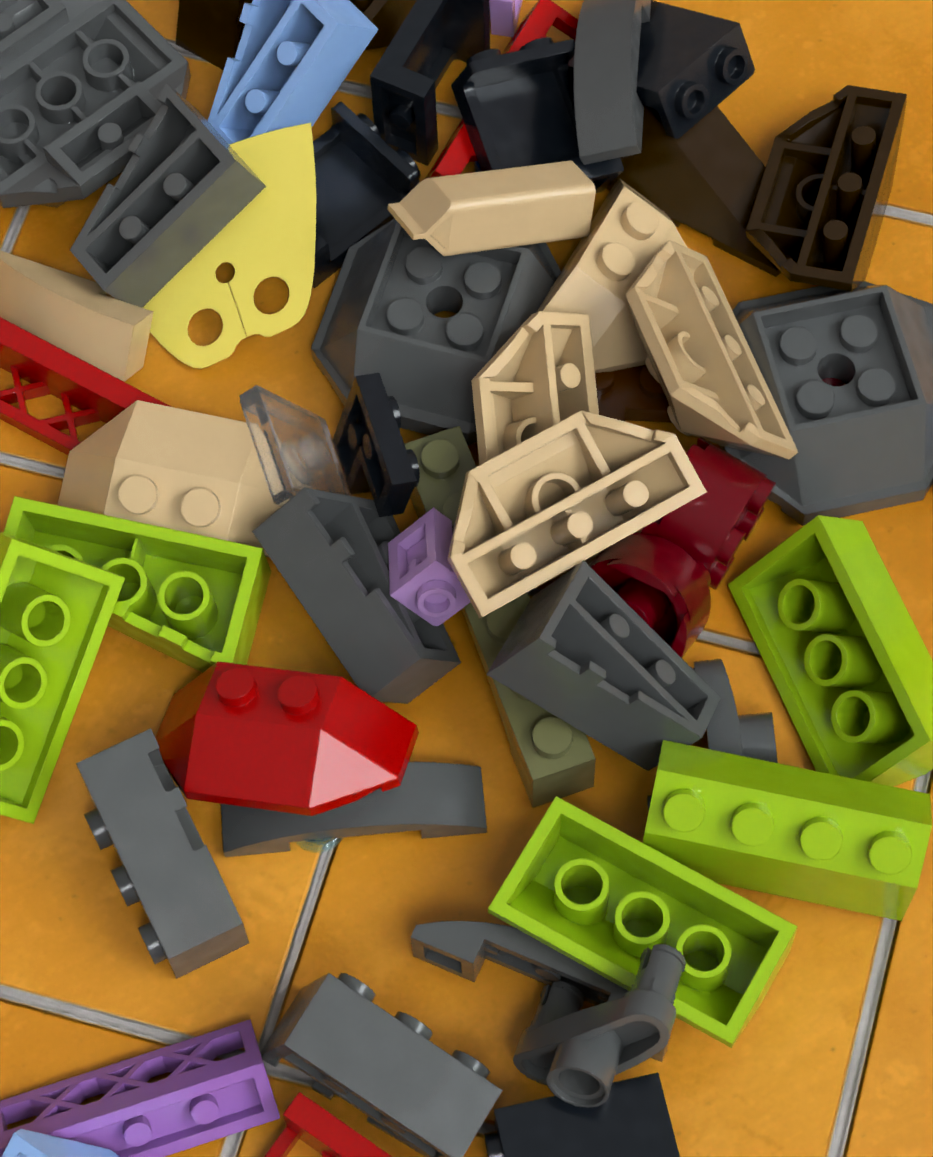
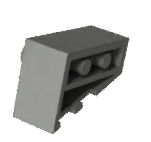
(166, 203)
(338, 567)
(603, 669)
(160, 856)
(383, 1066)

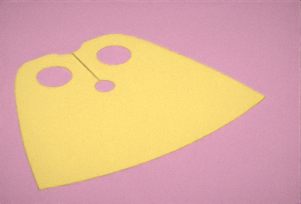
(263, 241)

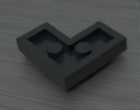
(373, 448)

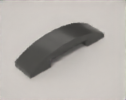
(606, 78)
(431, 798)
(466, 944)

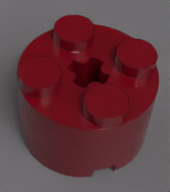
(723, 516)
(659, 585)

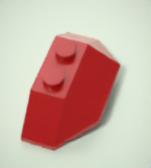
(282, 740)

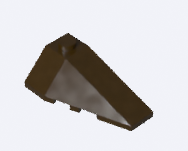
(701, 181)

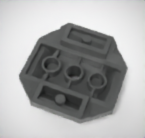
(106, 73)
(387, 321)
(858, 441)

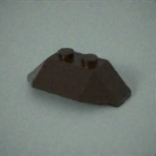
(829, 188)

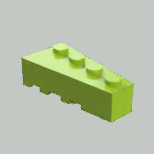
(180, 588)

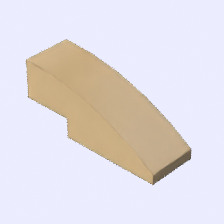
(74, 315)

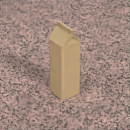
(499, 208)

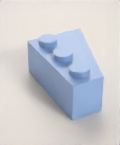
(287, 64)

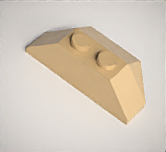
(604, 268)
(703, 356)
(535, 382)
(172, 473)
(562, 503)

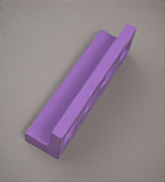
(160, 1118)

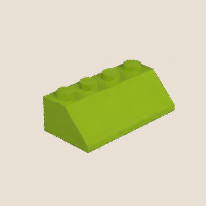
(49, 639)
(842, 652)
(789, 829)
(612, 897)

